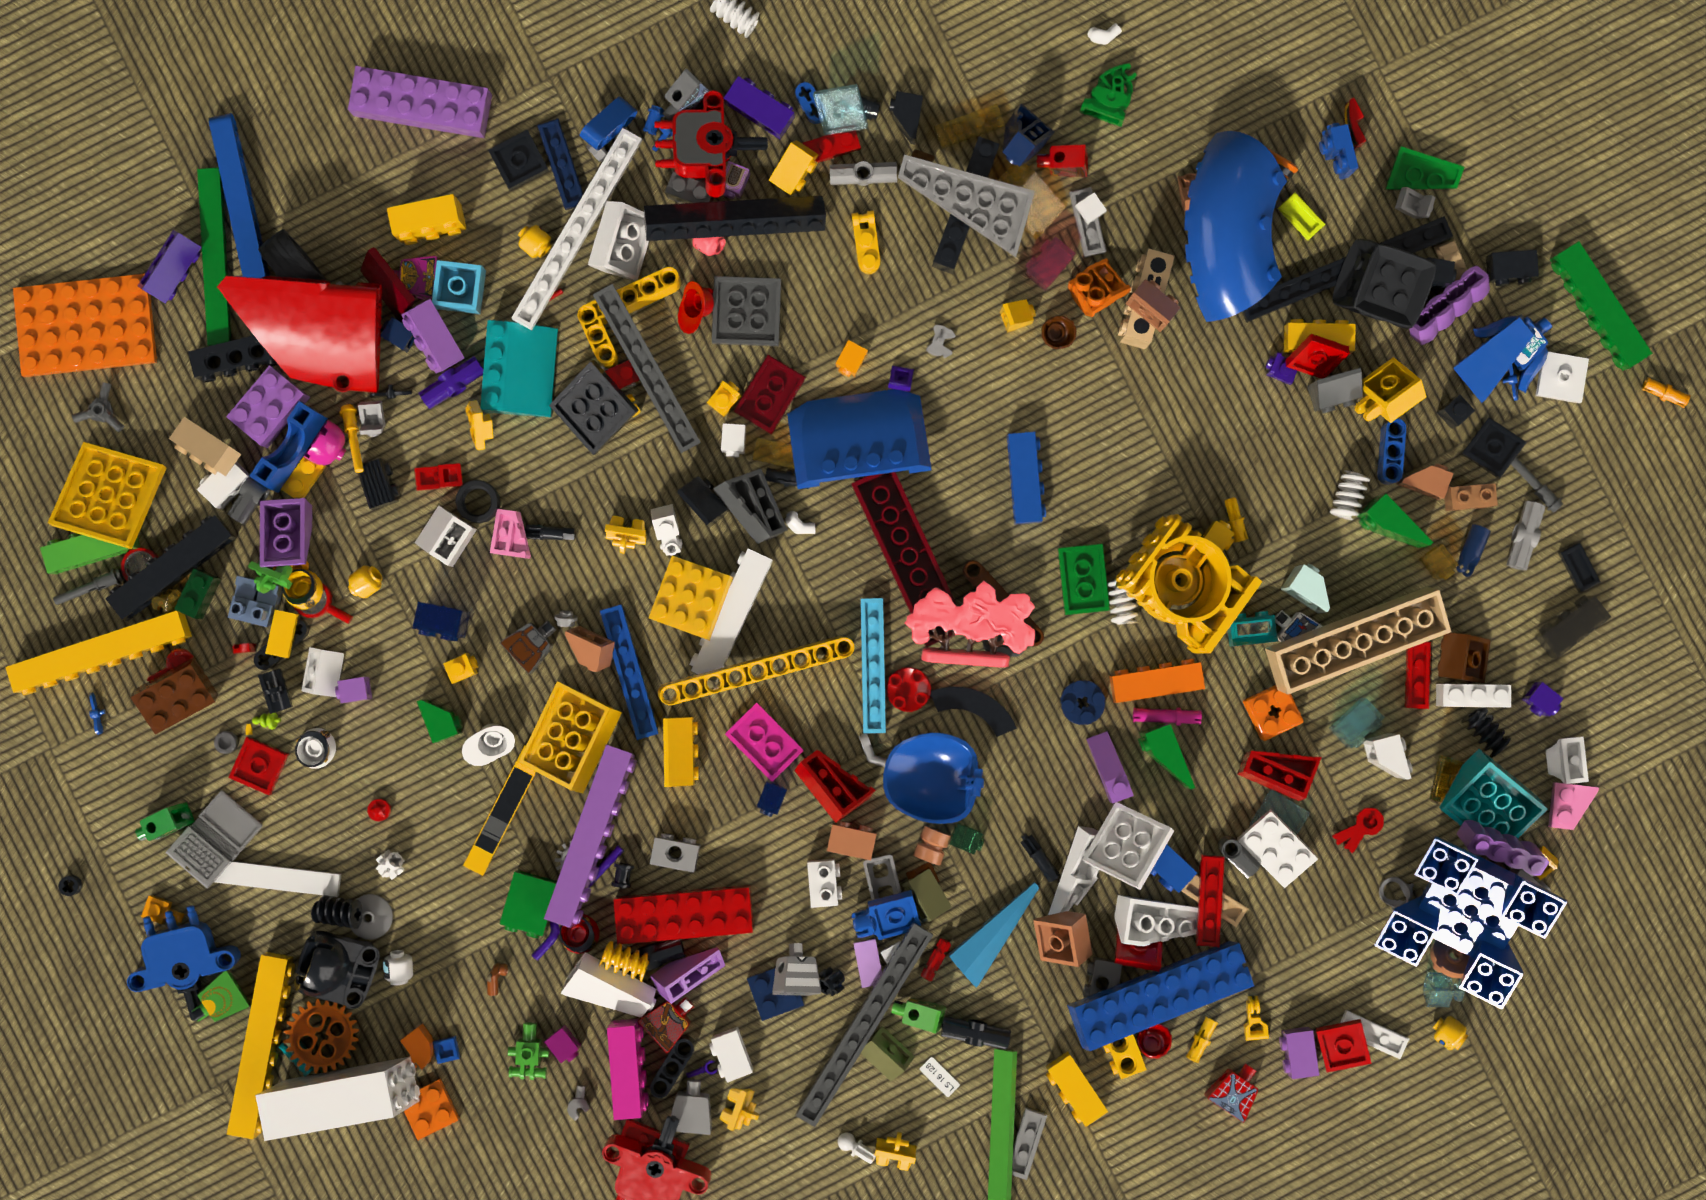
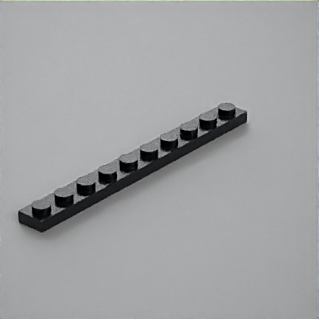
(1327, 276)

